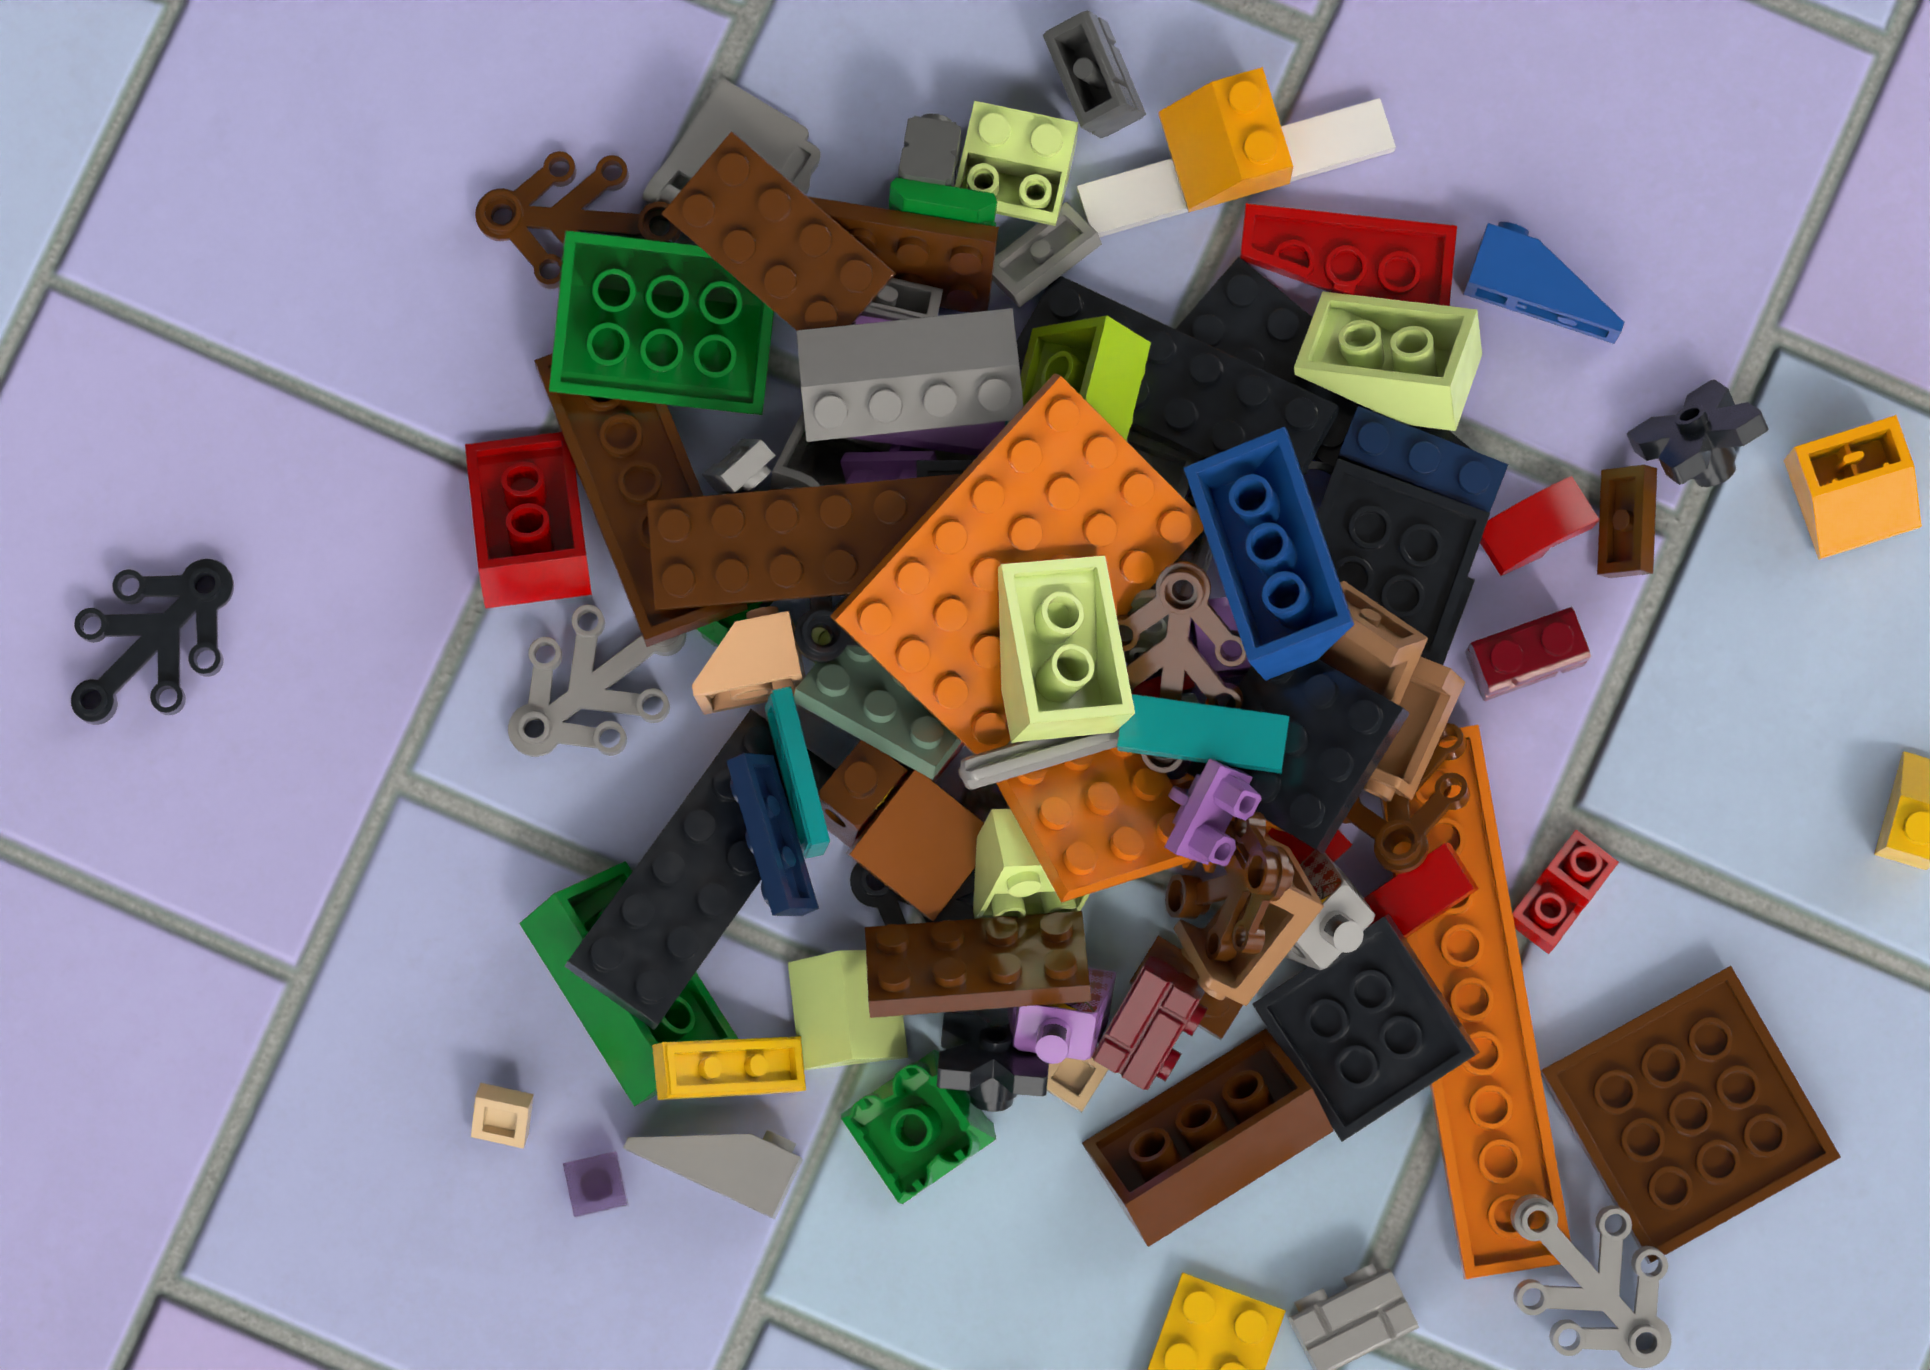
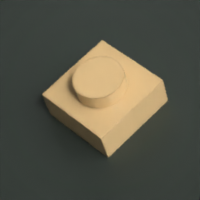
(1075, 1081)
(502, 1115)

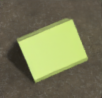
(834, 1013)

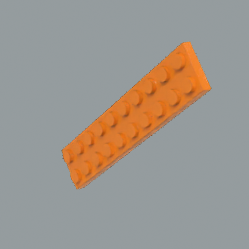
(1494, 1104)

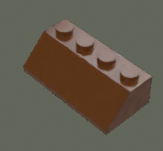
(1208, 1137)

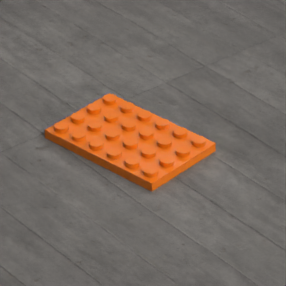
(1039, 492)

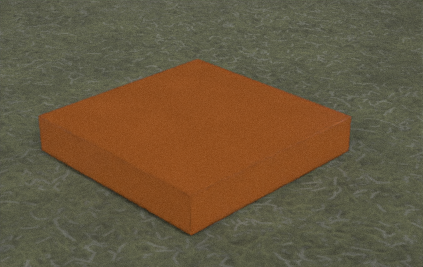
(920, 844)

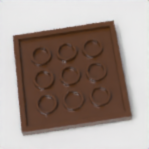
(1690, 1113)

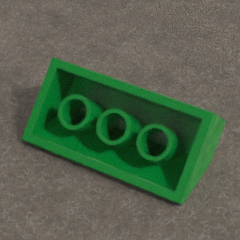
(621, 1038)

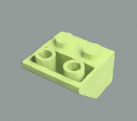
(1019, 159)
(1009, 874)

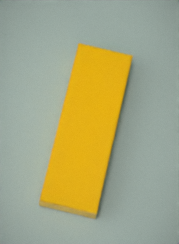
(728, 1067)

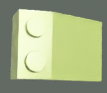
(1394, 356)
(1061, 650)

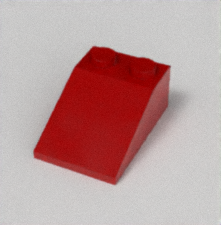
(527, 520)

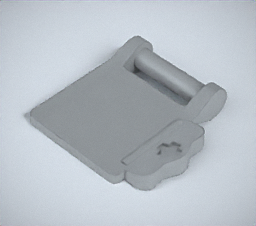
(758, 124)

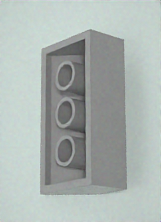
(909, 374)

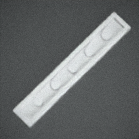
(1314, 148)

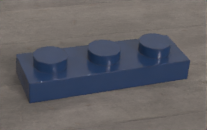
(1422, 459)
(772, 835)

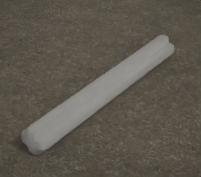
(1034, 755)

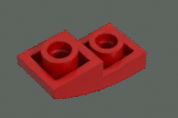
(1536, 525)
(1562, 891)

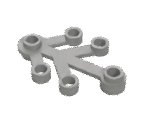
(585, 691)
(1598, 1289)

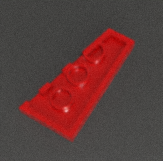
(1352, 252)

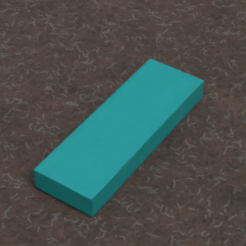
(1205, 733)
(797, 772)

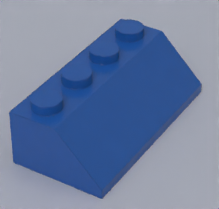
(1270, 553)

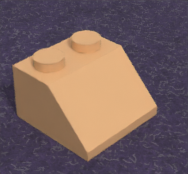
(750, 663)

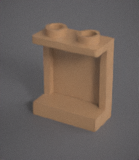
(1378, 648)
(1430, 702)
(1283, 924)

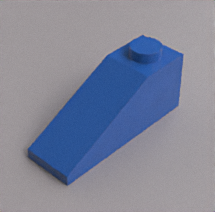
(1533, 281)

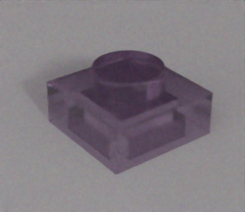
(595, 1184)

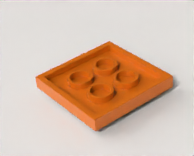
(1095, 820)

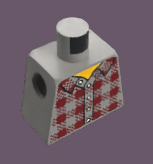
(1341, 920)

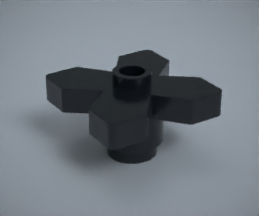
(1700, 437)
(986, 1063)

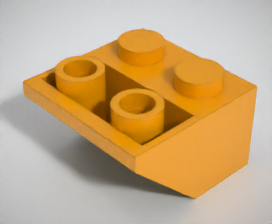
(1855, 487)

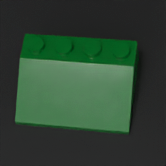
(657, 326)

